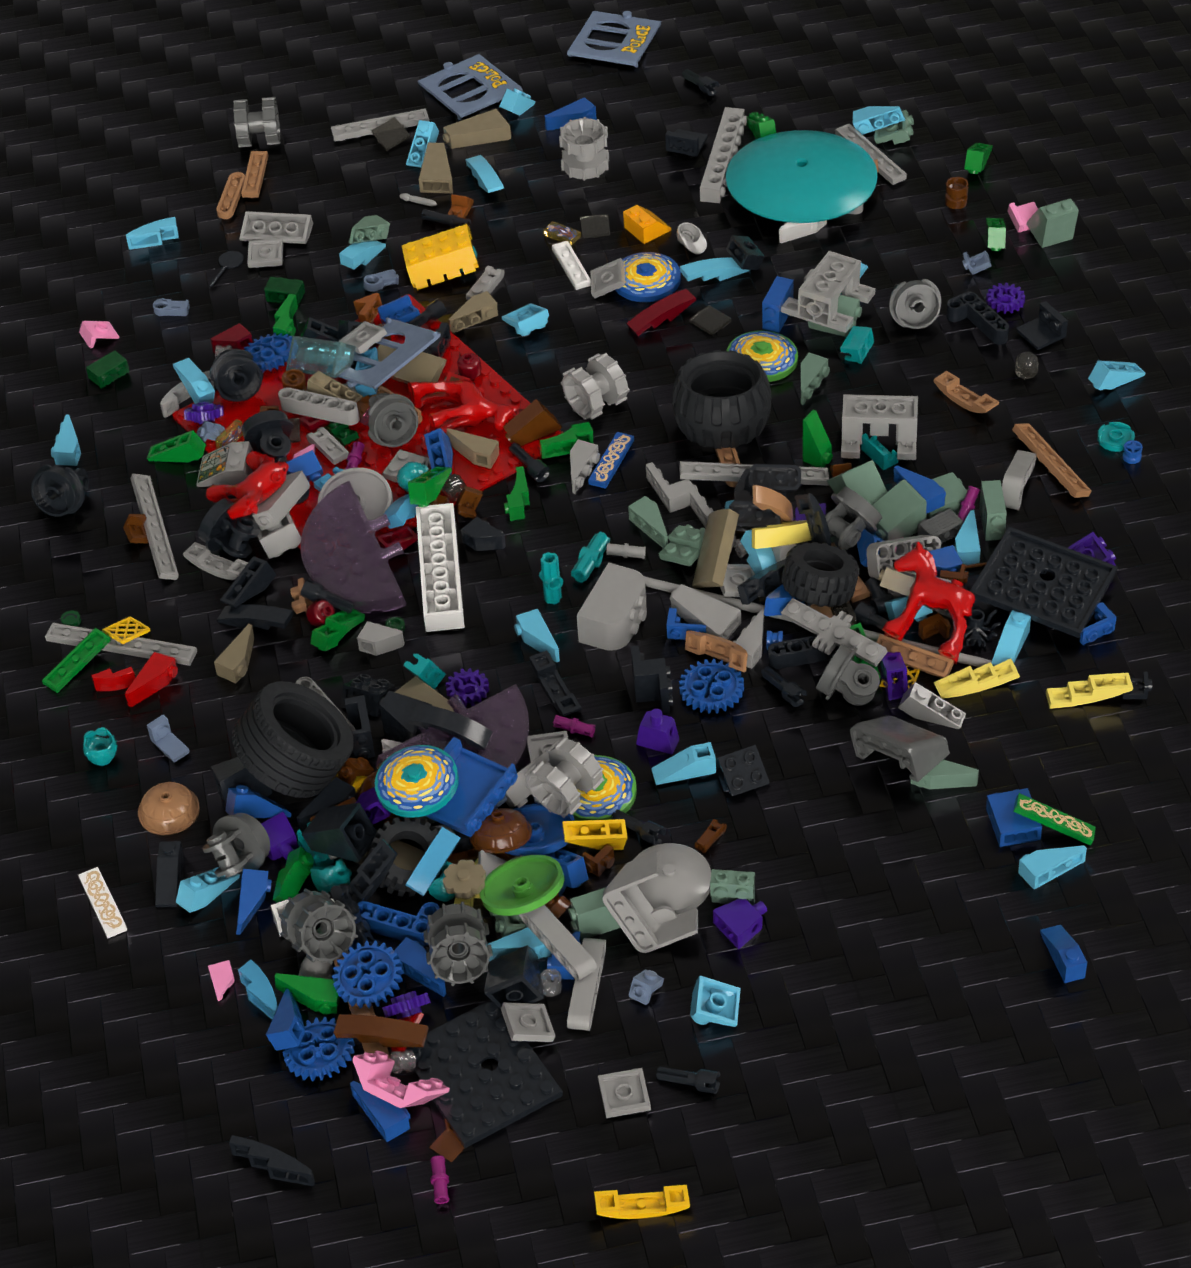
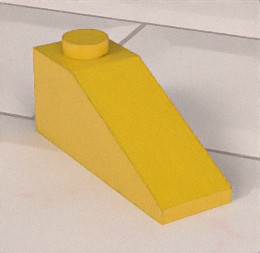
(596, 833)

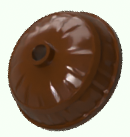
(502, 832)

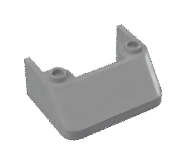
(641, 923)

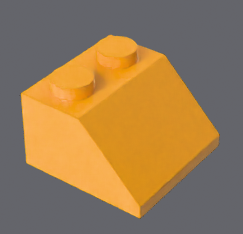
(644, 224)

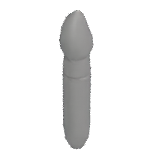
(407, 197)

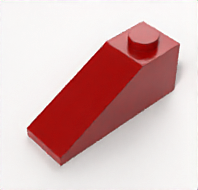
(153, 677)

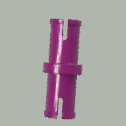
(354, 458)
(968, 503)
(574, 726)
(439, 1180)

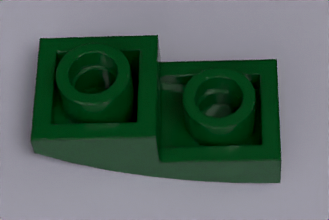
(342, 433)

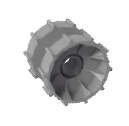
(584, 148)
(601, 382)
(571, 770)

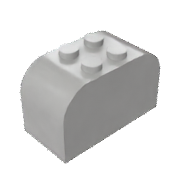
(613, 609)

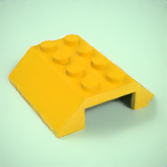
(440, 255)

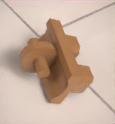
(302, 604)

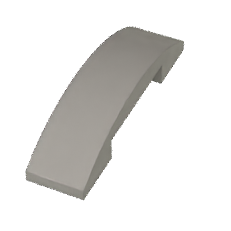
(177, 395)
(214, 564)

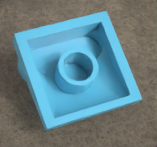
(527, 318)
(715, 1002)

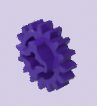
(1005, 298)
(203, 412)
(467, 686)
(406, 1005)

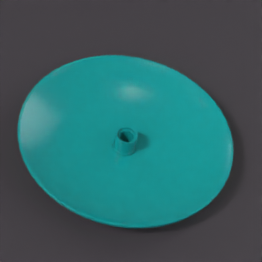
(801, 176)

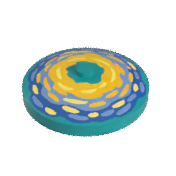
(416, 781)

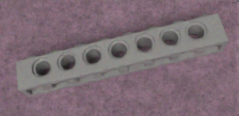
(723, 150)

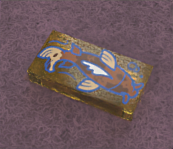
(561, 233)
(230, 434)

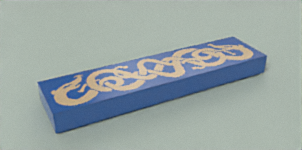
(611, 460)

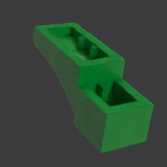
(284, 316)
(563, 443)
(518, 498)
(335, 628)
(293, 875)

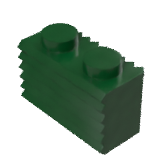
(279, 288)
(107, 369)

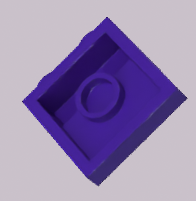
(1094, 547)

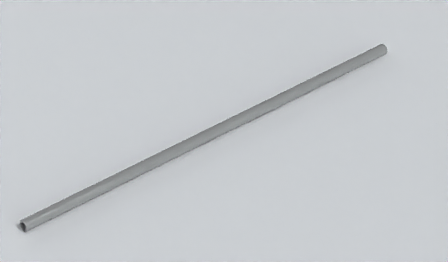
(755, 608)

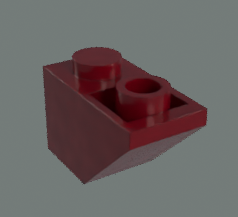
(235, 336)

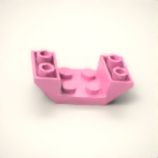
(375, 1077)

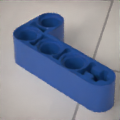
(397, 923)

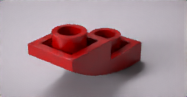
(113, 681)

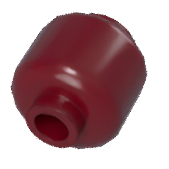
(469, 366)
(318, 611)

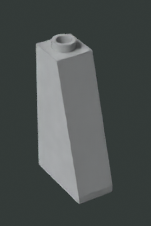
(281, 502)
(702, 609)

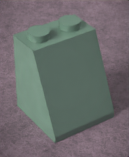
(1054, 223)
(861, 479)
(900, 511)

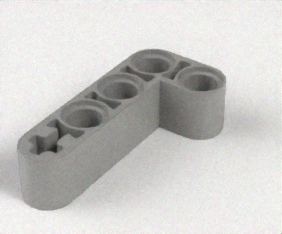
(1017, 477)
(887, 551)

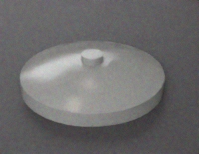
(369, 486)
(681, 880)

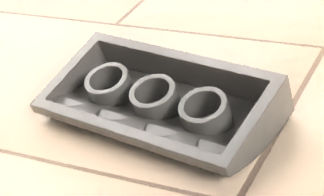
(265, 226)

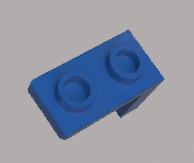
(1104, 624)
(678, 630)

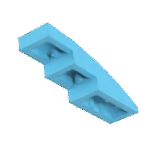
(484, 173)
(707, 269)

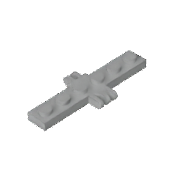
(833, 632)

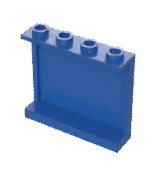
(479, 789)

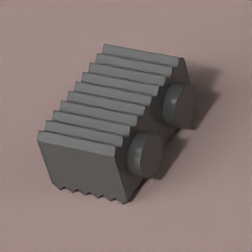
(943, 525)

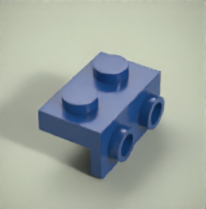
(399, 309)

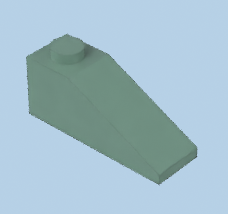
(647, 517)
(949, 775)

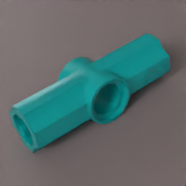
(590, 557)
(551, 578)

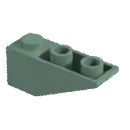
(369, 229)
(813, 371)

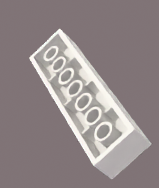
(439, 567)

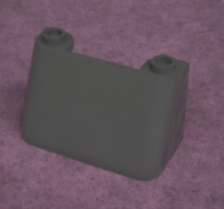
(911, 745)

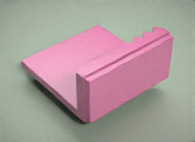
(1021, 215)
(97, 329)

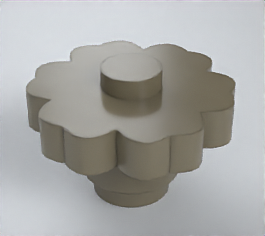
(464, 879)

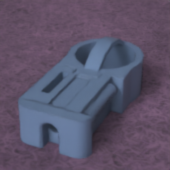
(381, 280)
(172, 308)

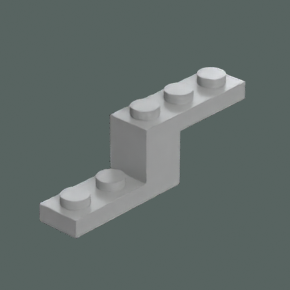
(678, 494)

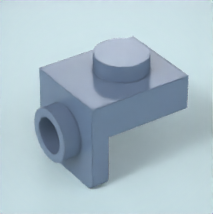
(976, 263)
(210, 431)
(644, 985)

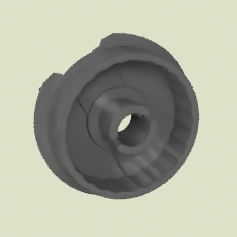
(912, 293)
(382, 422)
(856, 507)
(853, 680)
(238, 844)

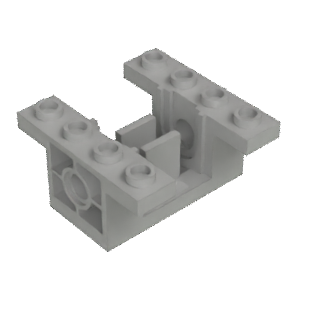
(822, 288)
(879, 413)

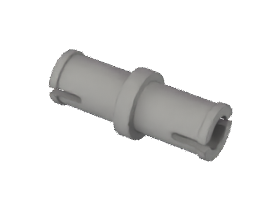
(626, 550)

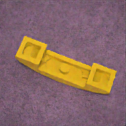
(642, 1204)

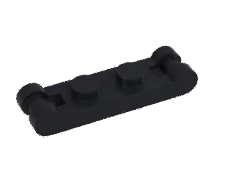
(341, 893)

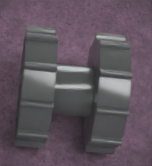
(256, 122)
(333, 935)
(455, 961)

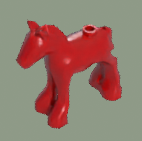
(470, 400)
(255, 488)
(934, 593)

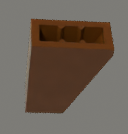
(531, 424)

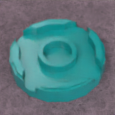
(1115, 436)

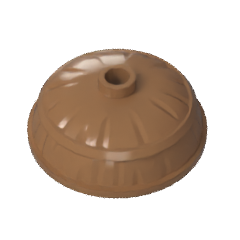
(168, 809)

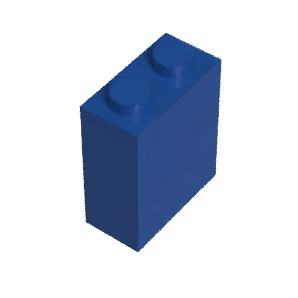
(778, 293)
(1010, 826)

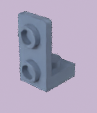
(165, 740)

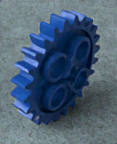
(270, 351)
(723, 692)
(367, 974)
(319, 1051)

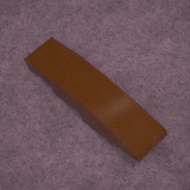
(381, 1030)

